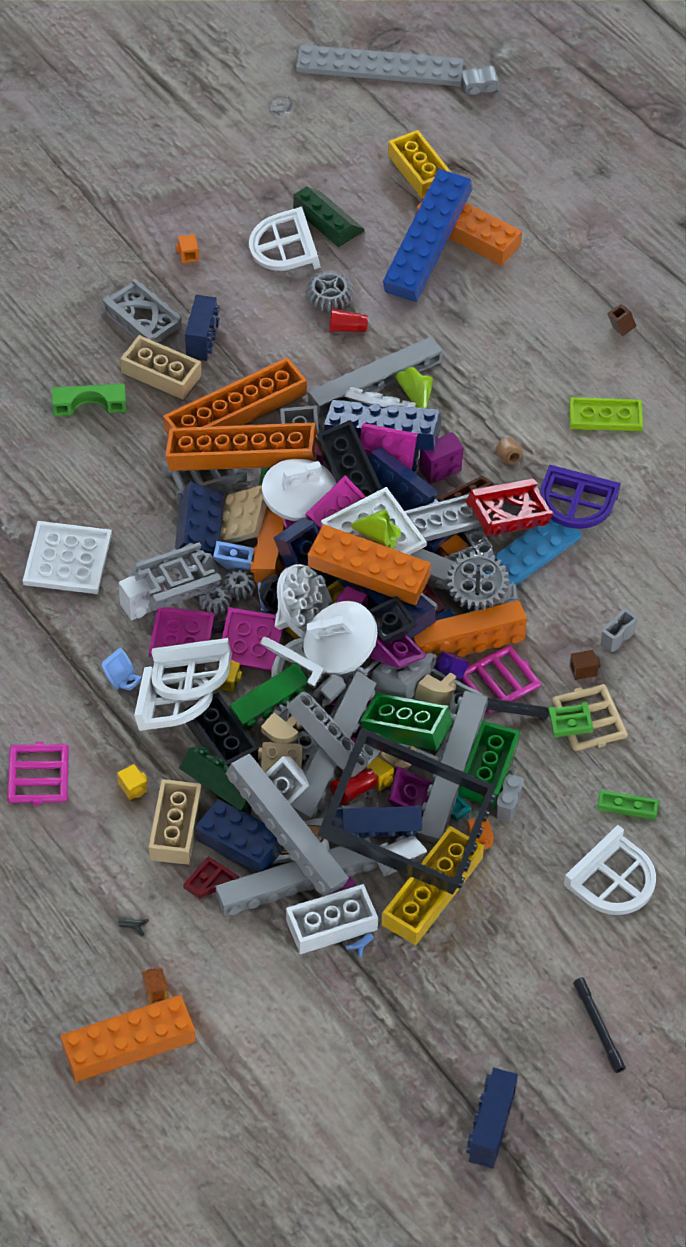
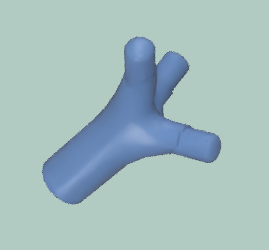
(361, 944)

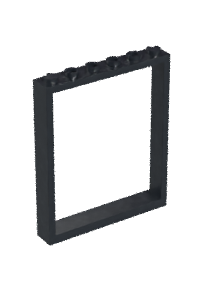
(391, 858)

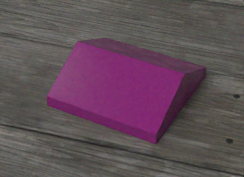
(408, 789)

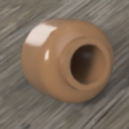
(509, 451)

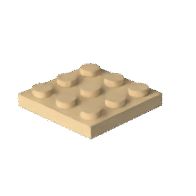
(242, 515)

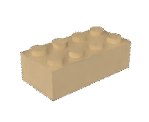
(161, 367)
(175, 822)

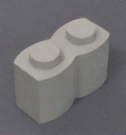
(479, 80)
(618, 630)
(329, 690)
(509, 797)

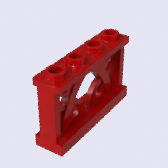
(487, 496)

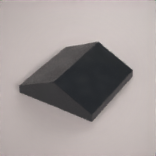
(392, 620)

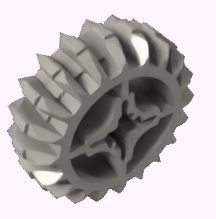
(328, 286)

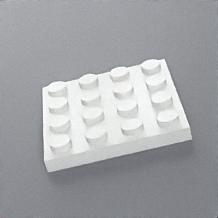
(410, 537)
(67, 557)

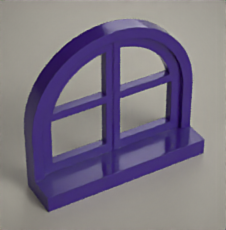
(581, 483)

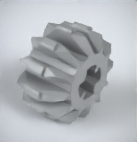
(239, 584)
(215, 601)

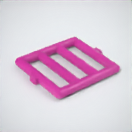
(494, 658)
(14, 764)

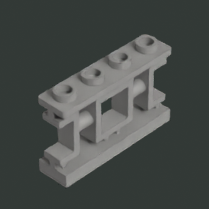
(180, 589)

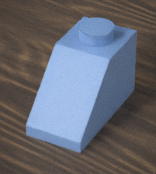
(233, 556)

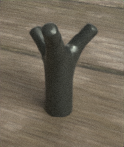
(134, 924)

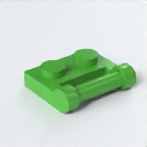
(573, 723)

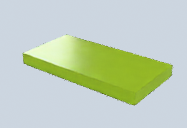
(606, 414)

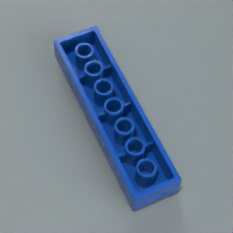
(427, 235)

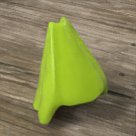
(416, 386)
(378, 528)

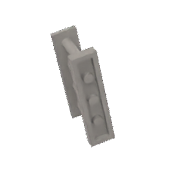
(218, 484)

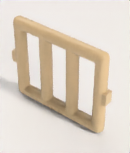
(607, 703)

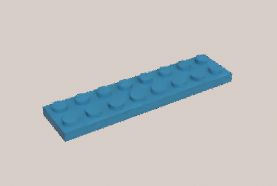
(532, 552)

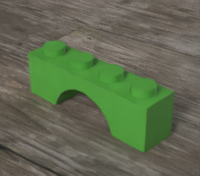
(67, 399)

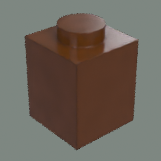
(622, 319)
(584, 664)

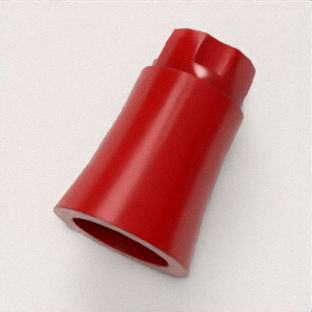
(347, 321)
(357, 785)

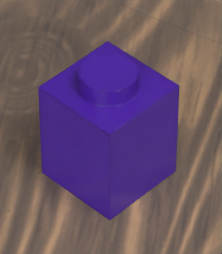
(452, 664)

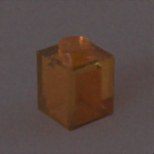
(155, 985)

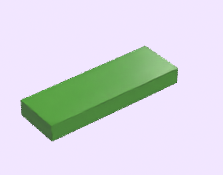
(627, 805)

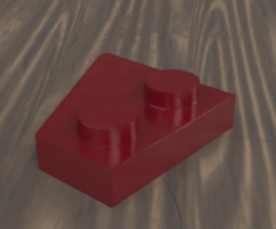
(207, 877)

